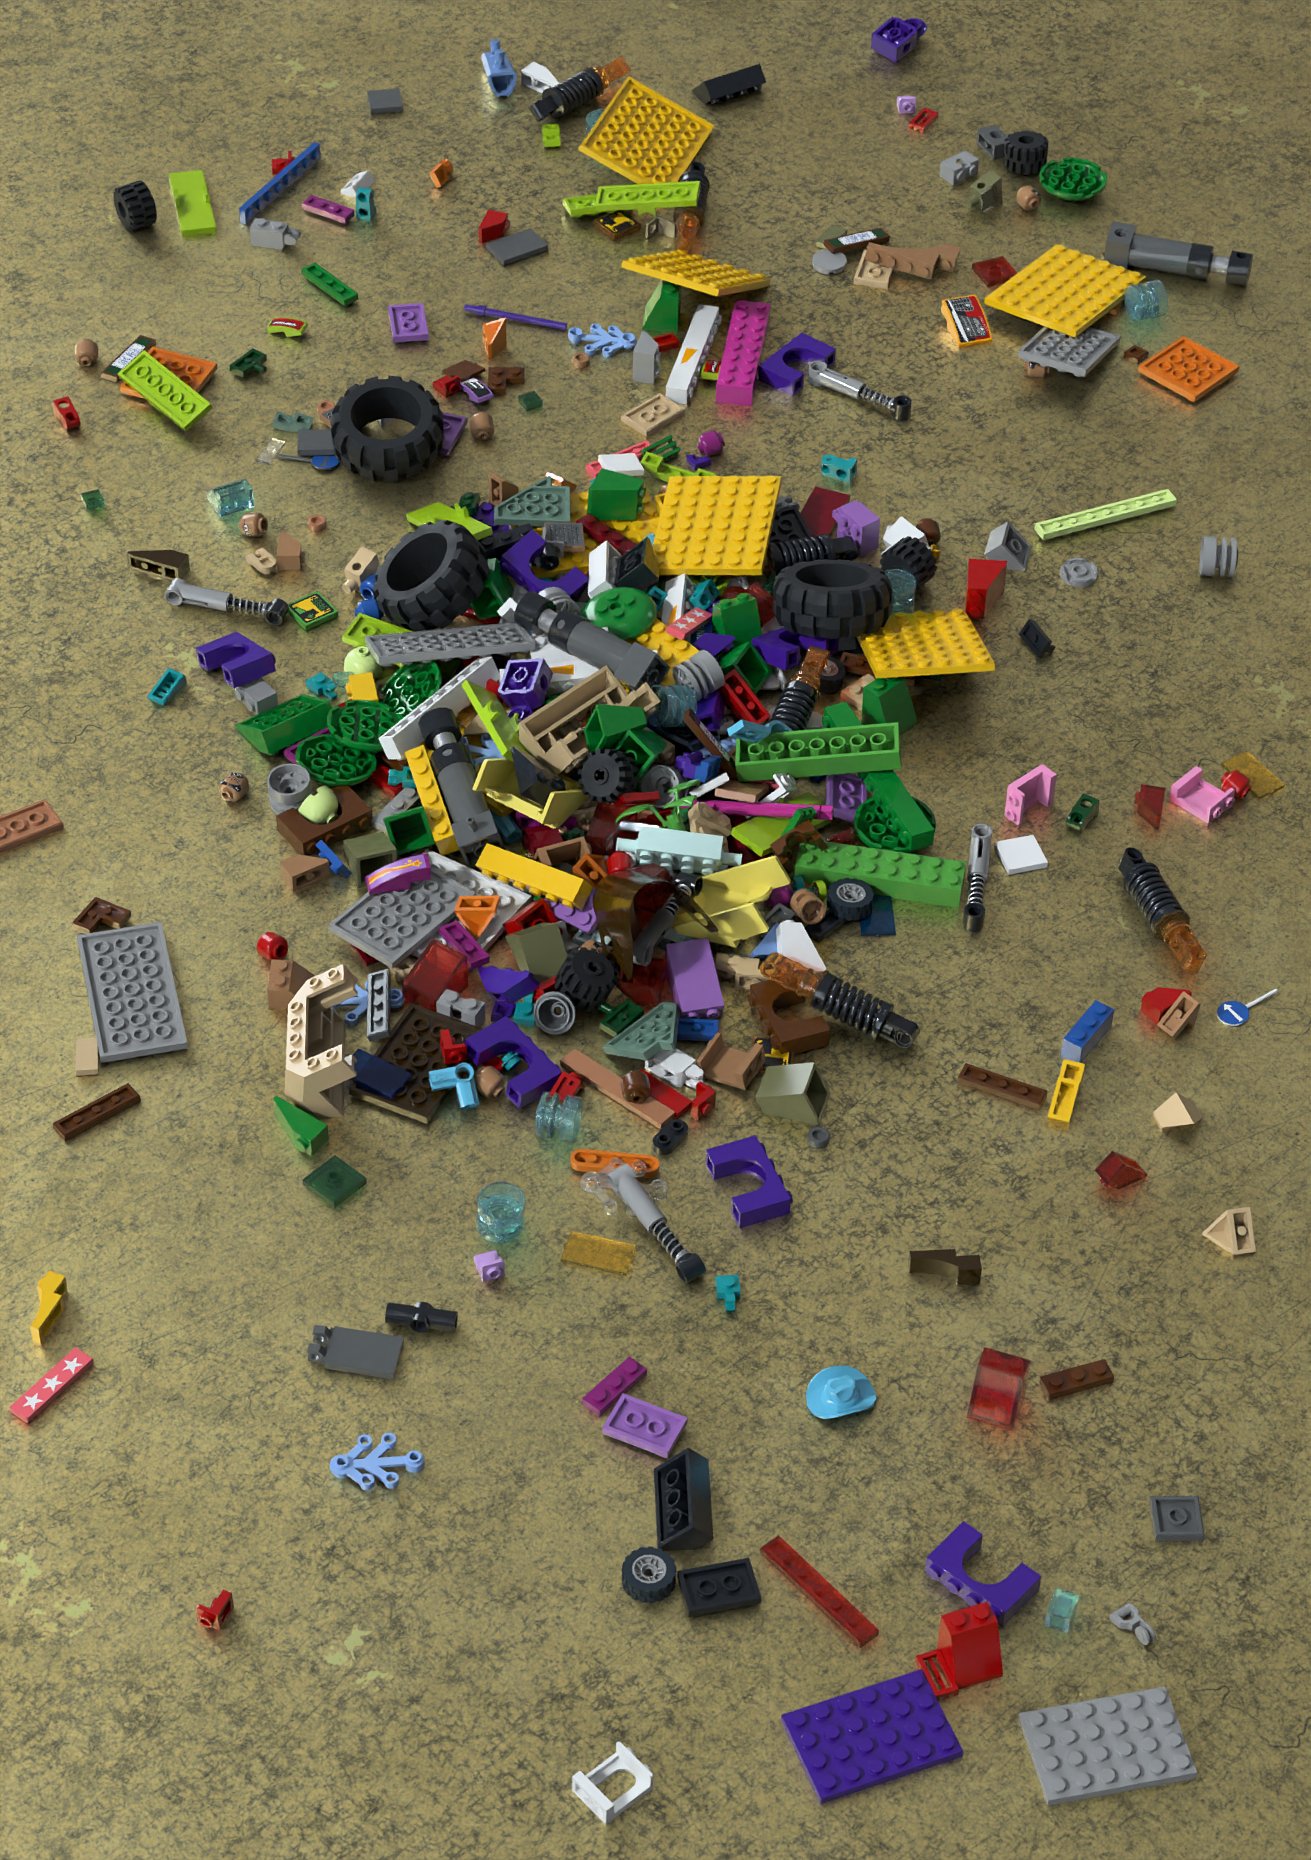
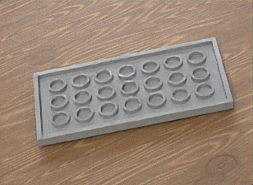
(449, 643)
(131, 992)

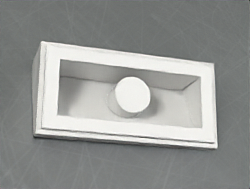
(361, 179)

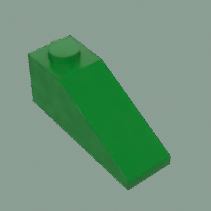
(303, 1129)

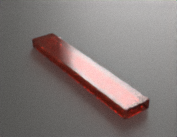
(819, 1591)

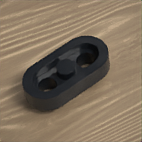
(670, 1137)

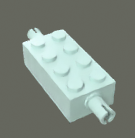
(679, 850)

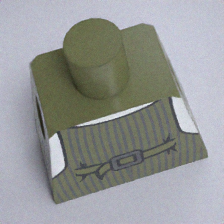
(985, 192)

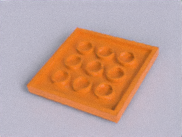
(1188, 368)
(189, 369)

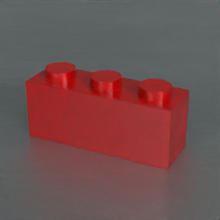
(743, 700)

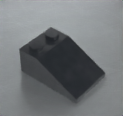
(638, 567)
(683, 738)
(535, 777)

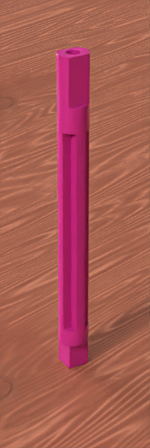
(824, 812)

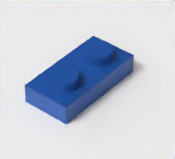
(337, 866)
(697, 1029)

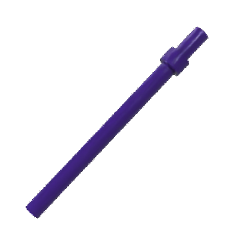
(483, 310)

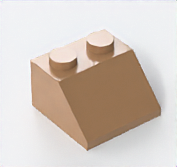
(284, 982)

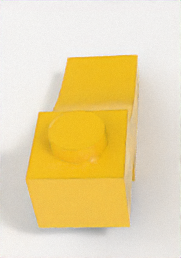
(1066, 1091)
(50, 1291)

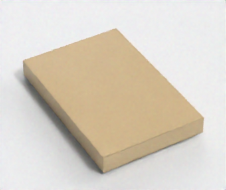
(872, 274)
(653, 414)

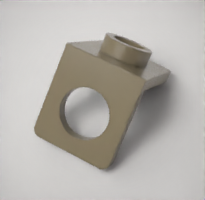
(661, 225)

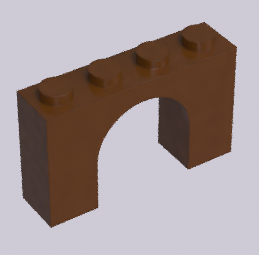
(303, 835)
(785, 1035)

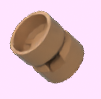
(808, 906)

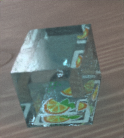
(1061, 1610)

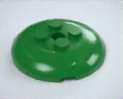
(1073, 179)
(623, 610)
(411, 686)
(361, 724)
(333, 762)
(877, 830)

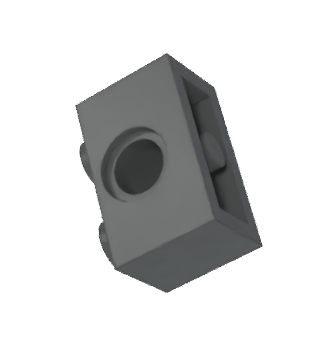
(992, 141)

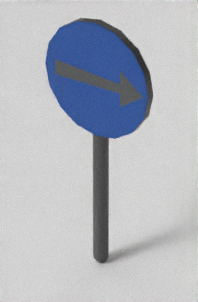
(321, 462)

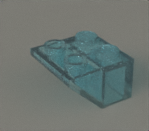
(231, 497)

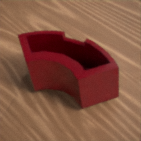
(540, 837)

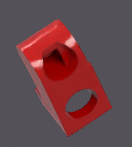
(68, 415)

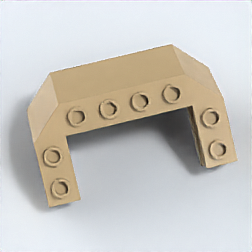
(554, 730)
(316, 1044)

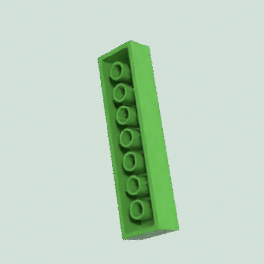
(820, 752)
(887, 872)

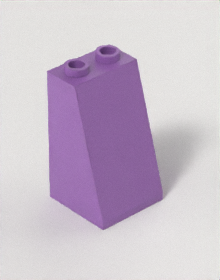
(693, 979)

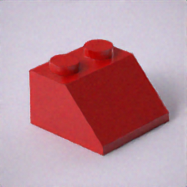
(532, 914)

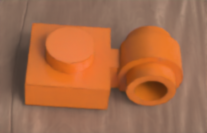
(440, 172)

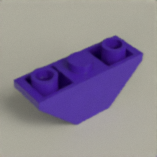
(714, 643)
(507, 984)

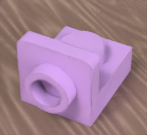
(906, 104)
(489, 1265)

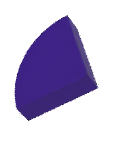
(698, 462)
(501, 1010)

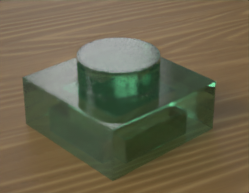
(530, 401)
(92, 499)

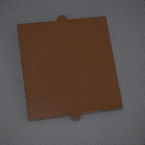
(464, 369)

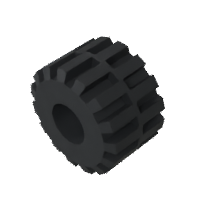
(1025, 152)
(135, 205)
(912, 557)
(608, 775)
(586, 978)

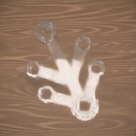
(601, 1183)

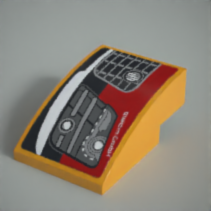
(966, 321)

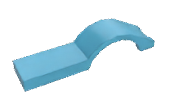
(756, 732)

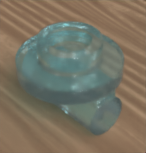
(341, 678)

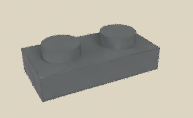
(777, 914)

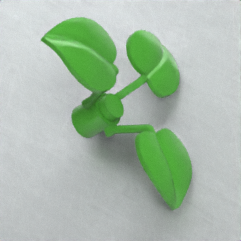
(674, 820)

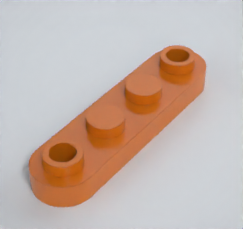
(595, 1160)

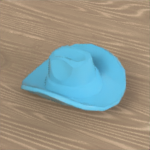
(839, 1392)

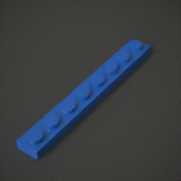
(279, 183)

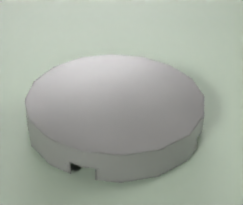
(827, 262)
(1079, 572)

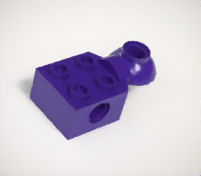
(897, 37)
(524, 685)

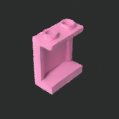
(1028, 790)
(1200, 796)

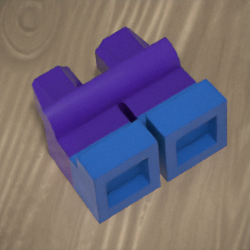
(697, 767)

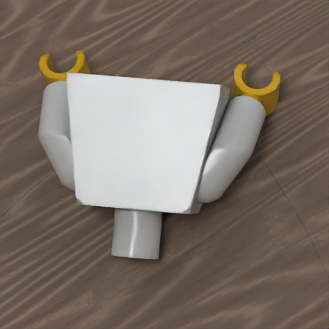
(902, 529)

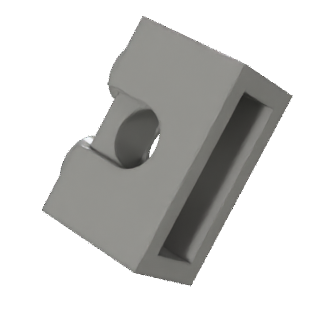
(955, 172)
(471, 1010)

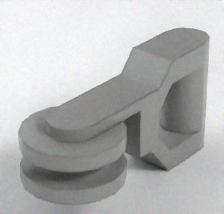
(1142, 1630)

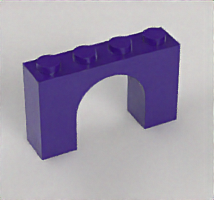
(800, 349)
(516, 564)
(783, 647)
(239, 657)
(709, 711)
(506, 1037)
(750, 1157)
(1005, 1597)

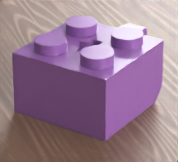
(860, 524)

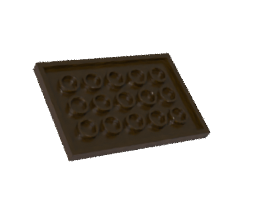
(417, 1049)

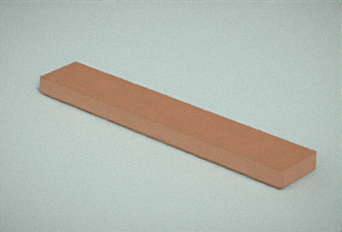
(610, 1084)

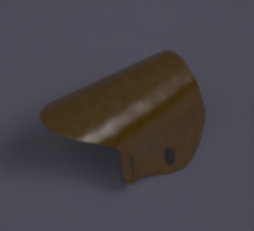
(612, 910)

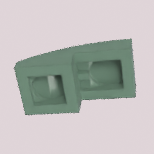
(290, 423)

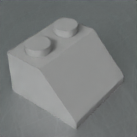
(646, 359)
(1008, 545)

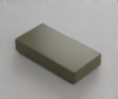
(832, 232)

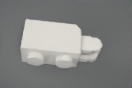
(675, 1068)

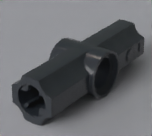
(421, 1317)

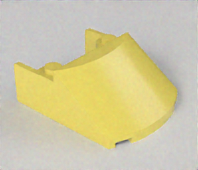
(501, 784)
(732, 900)

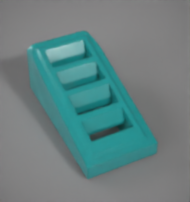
(169, 675)

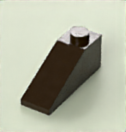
(160, 563)

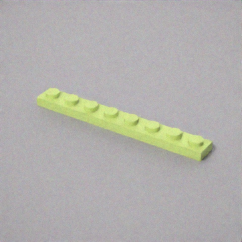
(1105, 514)

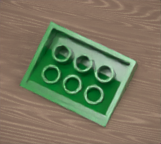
(285, 723)

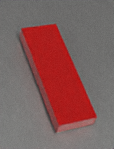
(668, 1096)

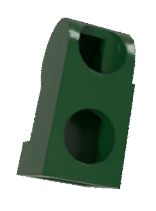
(1082, 814)

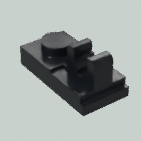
(1036, 638)

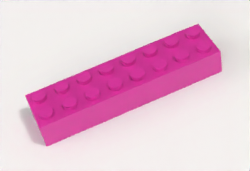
(743, 353)

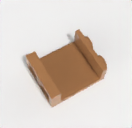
(563, 851)
(730, 1064)

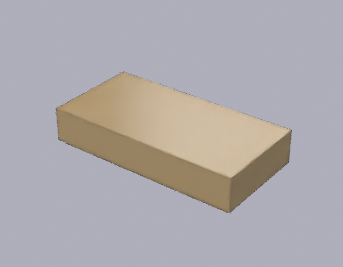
(86, 1056)

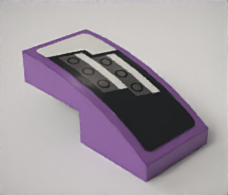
(476, 389)

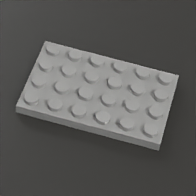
(1069, 353)
(399, 921)
(1107, 1746)

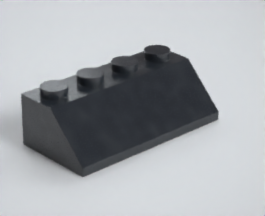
(730, 84)
(500, 543)
(683, 1502)

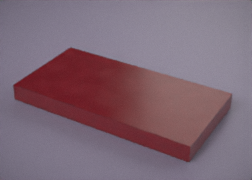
(819, 509)

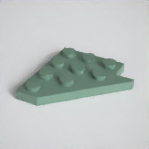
(535, 505)
(648, 1034)

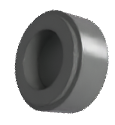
(818, 1137)

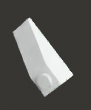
(537, 77)

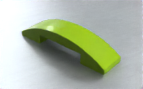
(654, 465)

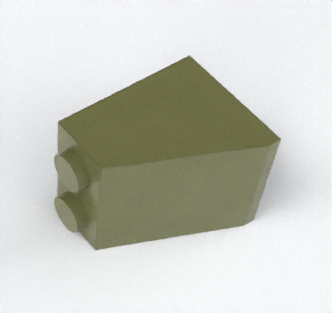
(367, 855)
(538, 950)
(793, 1092)

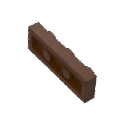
(1076, 1379)

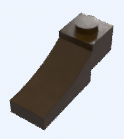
(945, 1263)

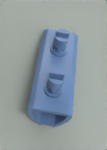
(499, 70)

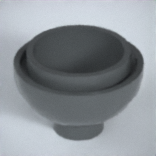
(547, 1017)

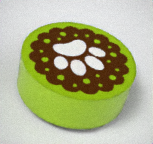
(819, 889)

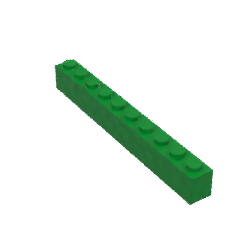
(887, 789)

